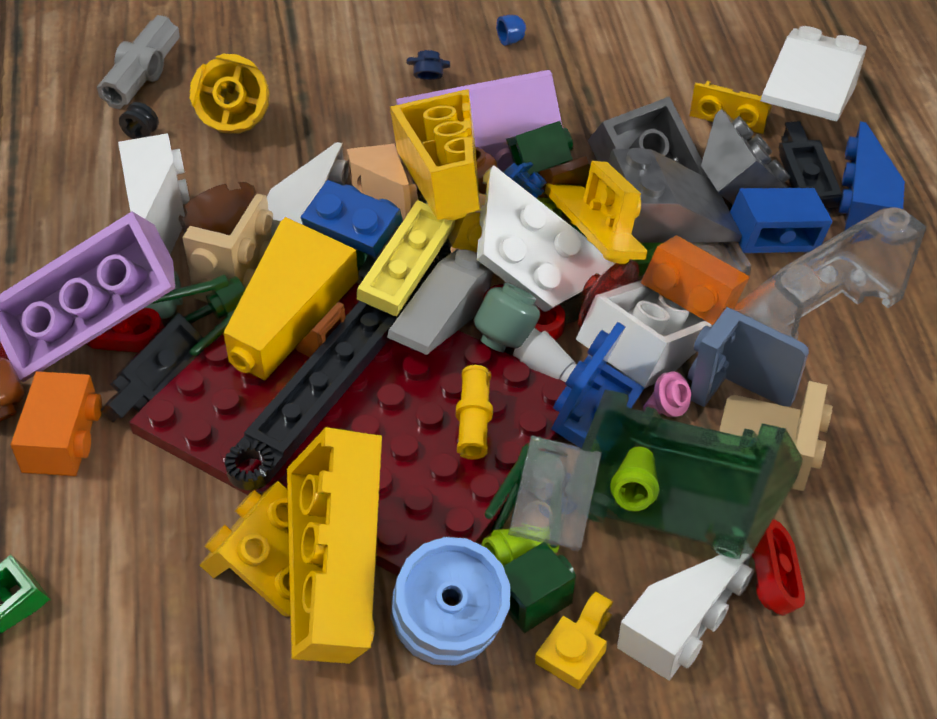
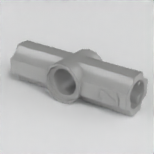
(138, 62)

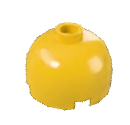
(229, 94)

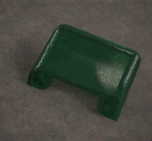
(709, 481)

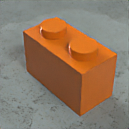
(694, 279)
(56, 424)

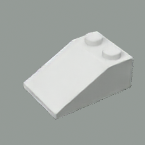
(815, 73)
(153, 184)
(656, 334)

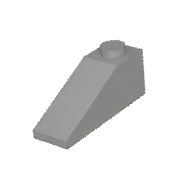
(443, 302)

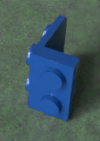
(352, 217)
(586, 386)

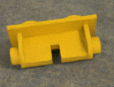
(710, 99)

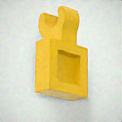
(575, 647)

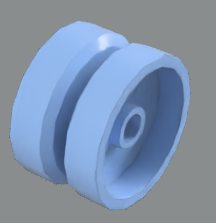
(457, 571)

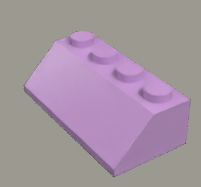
(506, 110)
(84, 294)

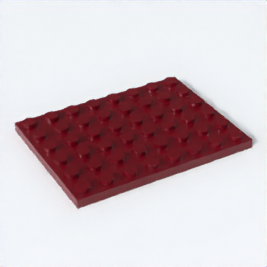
(400, 396)

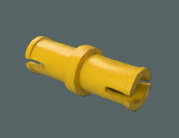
(474, 412)

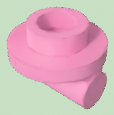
(670, 395)

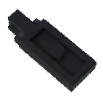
(808, 164)
(152, 367)

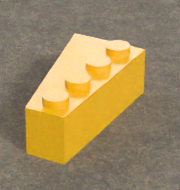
(440, 152)
(333, 545)

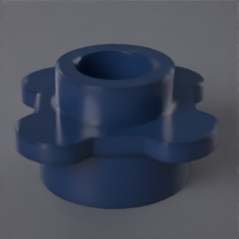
(428, 65)

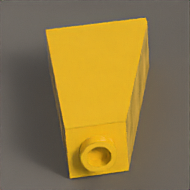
(287, 296)

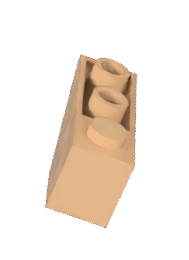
(382, 175)

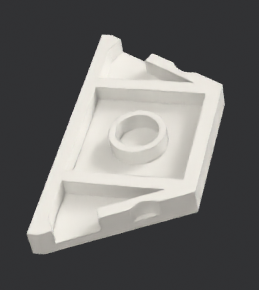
(533, 245)

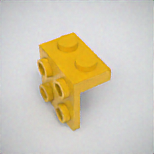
(257, 546)

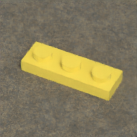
(405, 260)

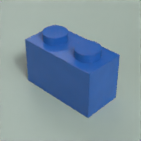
(780, 219)

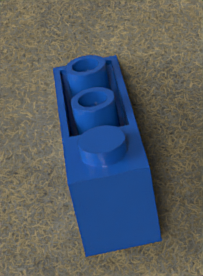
(870, 178)

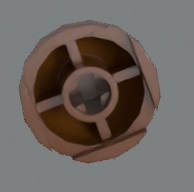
(218, 208)

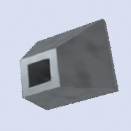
(738, 160)

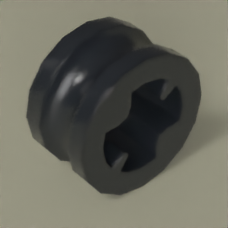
(138, 121)

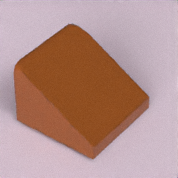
(321, 330)

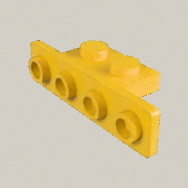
(603, 211)

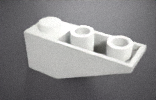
(298, 190)
(676, 611)

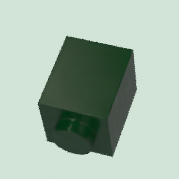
(542, 147)
(539, 586)

